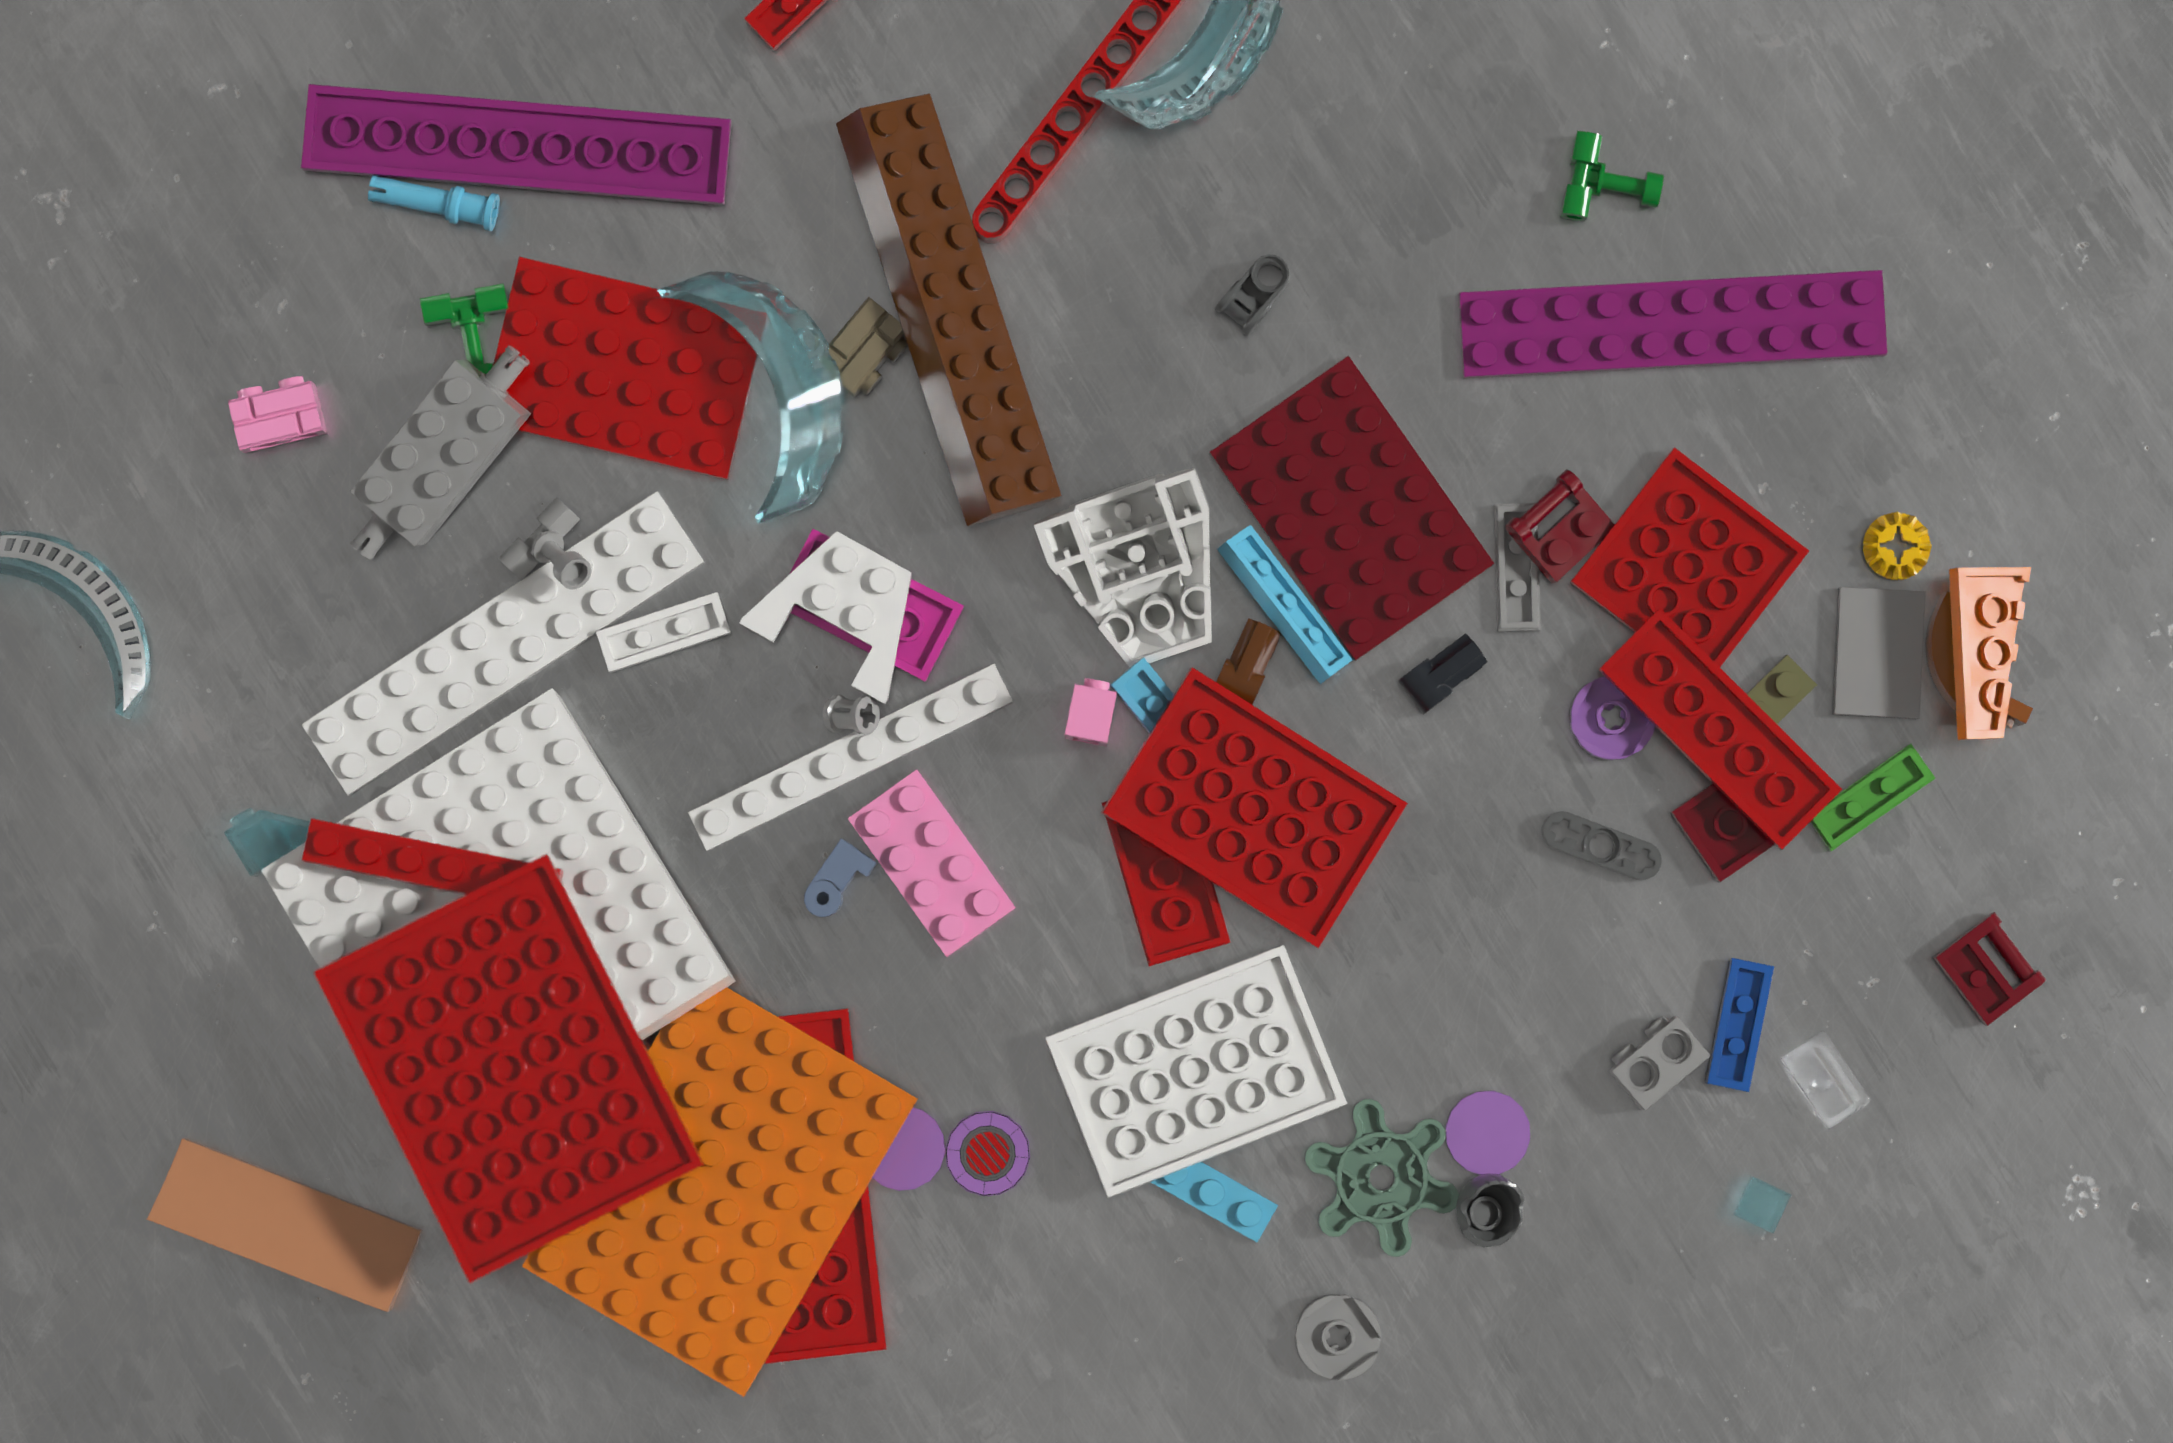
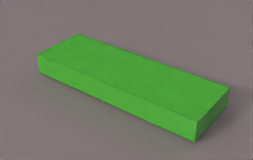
(1871, 797)

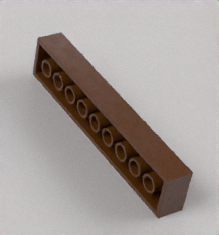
(948, 309)

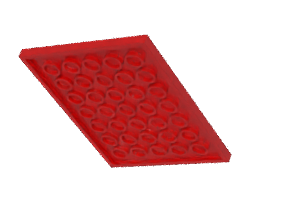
(508, 1068)

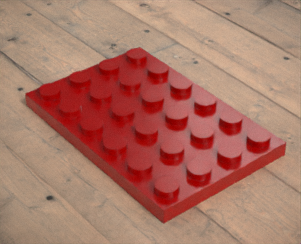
(626, 369)
(1254, 807)

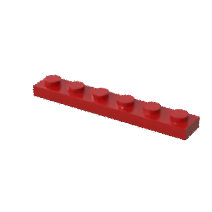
(403, 858)

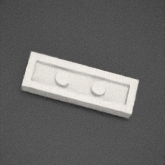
(663, 632)

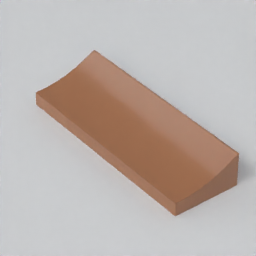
(285, 1225)

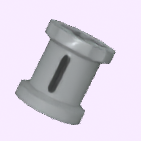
(851, 714)

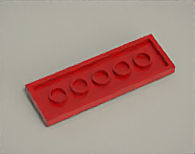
(1720, 729)

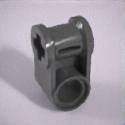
(1253, 294)

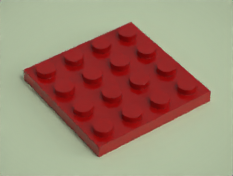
(1694, 555)

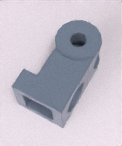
(826, 890)

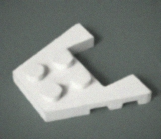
(851, 591)

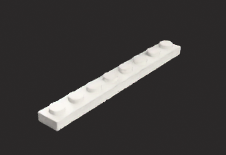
(850, 757)

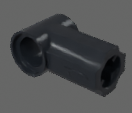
(1435, 678)

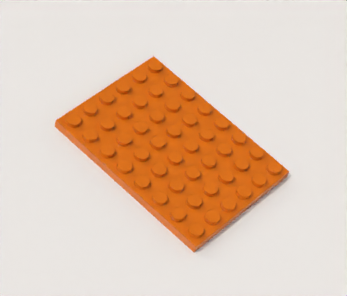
(734, 1244)

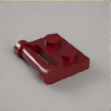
(1570, 536)
(1978, 976)

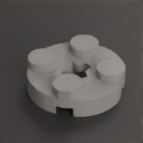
(1362, 1341)

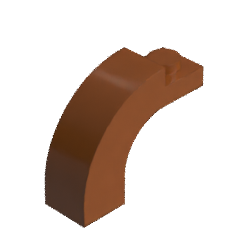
(1941, 661)

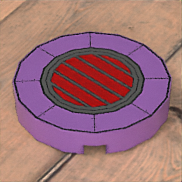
(987, 1153)

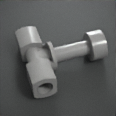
(547, 546)

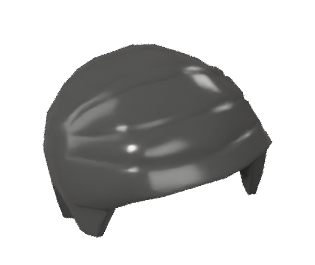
(1489, 1210)

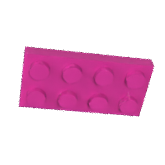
(925, 625)

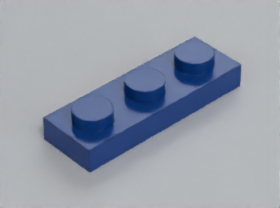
(1739, 1024)

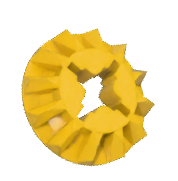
(1882, 559)

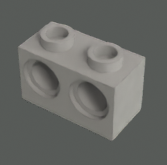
(1664, 1071)

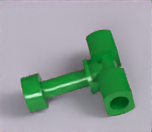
(1590, 178)
(467, 314)

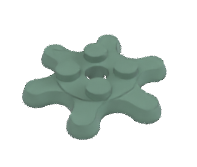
(1412, 1183)

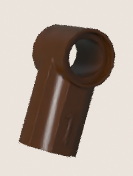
(1245, 668)

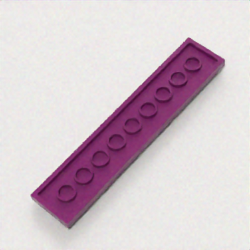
(516, 144)
(1672, 324)

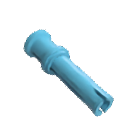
(454, 204)

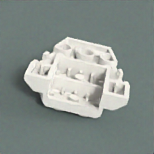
(1138, 563)

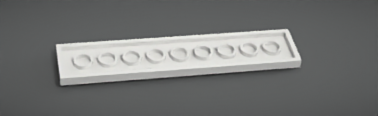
(500, 646)

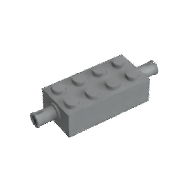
(440, 452)

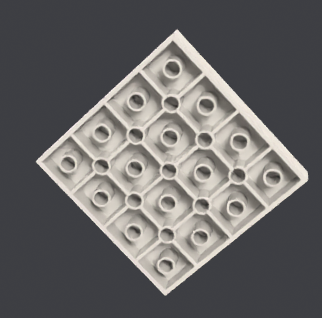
(520, 795)

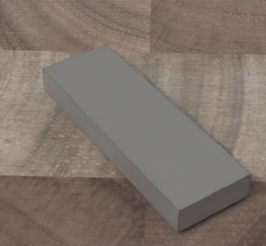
(1515, 575)

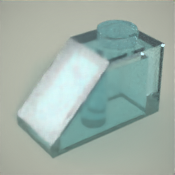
(264, 837)

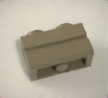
(865, 345)

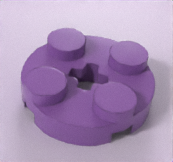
(1589, 727)

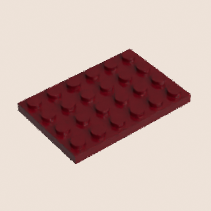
(1351, 508)

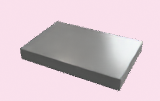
(1879, 653)

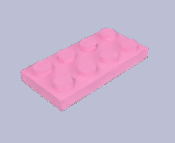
(931, 863)

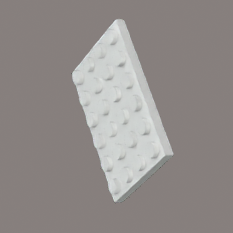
(1195, 1071)

